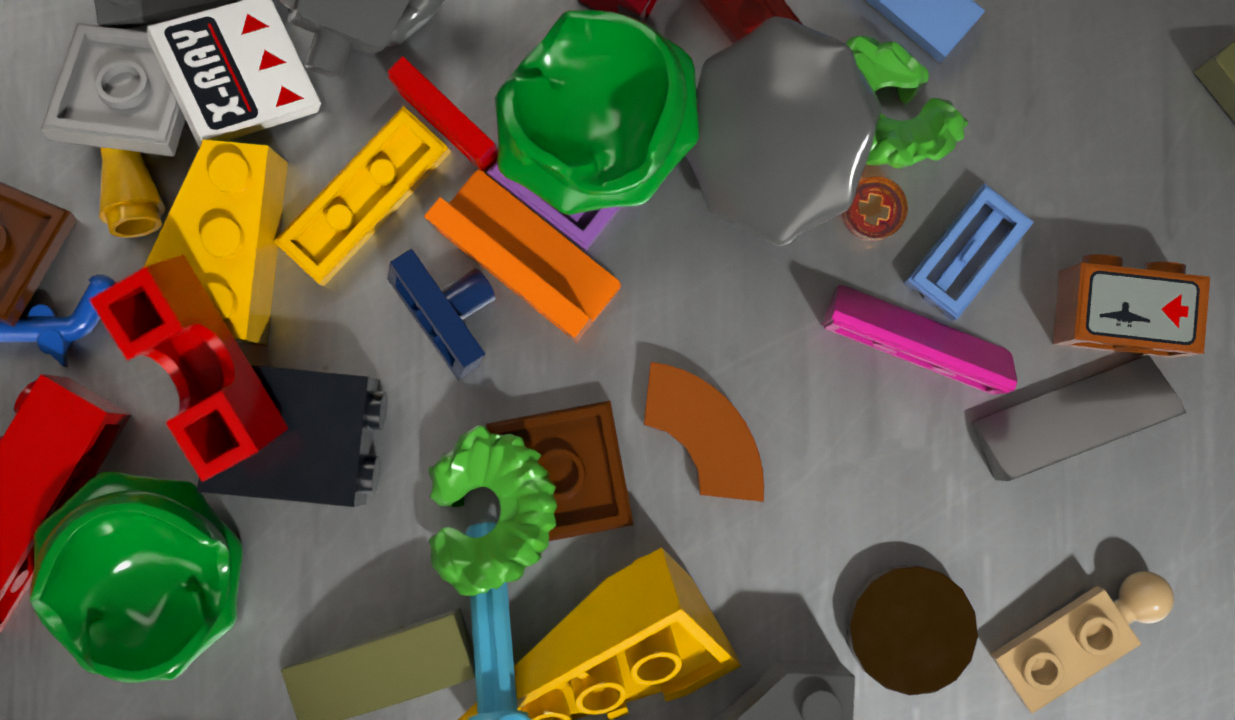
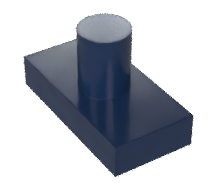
(443, 310)

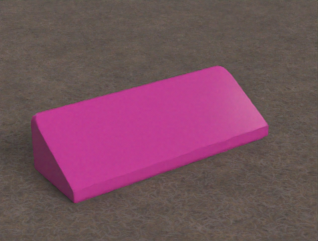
(920, 341)

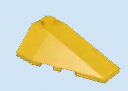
(622, 643)

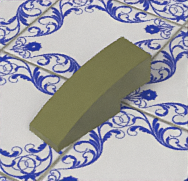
(382, 669)

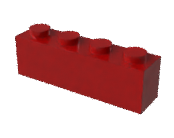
(44, 460)

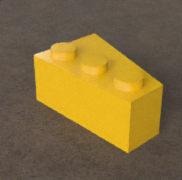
(227, 230)

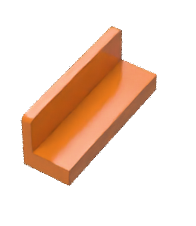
(525, 254)

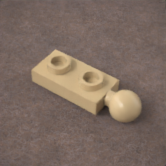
(1081, 638)

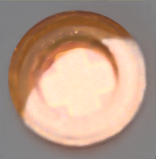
(876, 209)

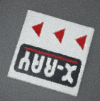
(233, 70)

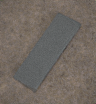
(1077, 418)

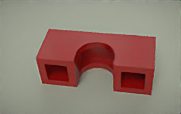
(174, 322)

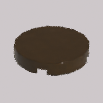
(912, 629)

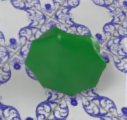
(597, 113)
(136, 576)

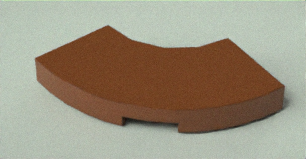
(708, 429)

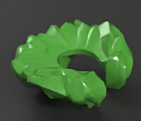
(908, 141)
(525, 515)

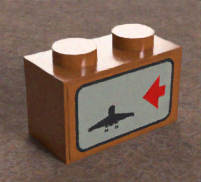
(1131, 308)

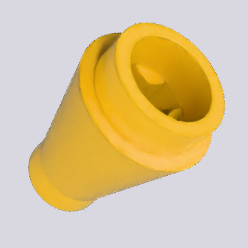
(128, 195)

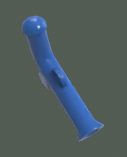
(57, 333)

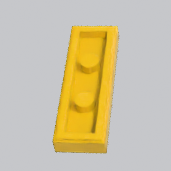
(362, 196)

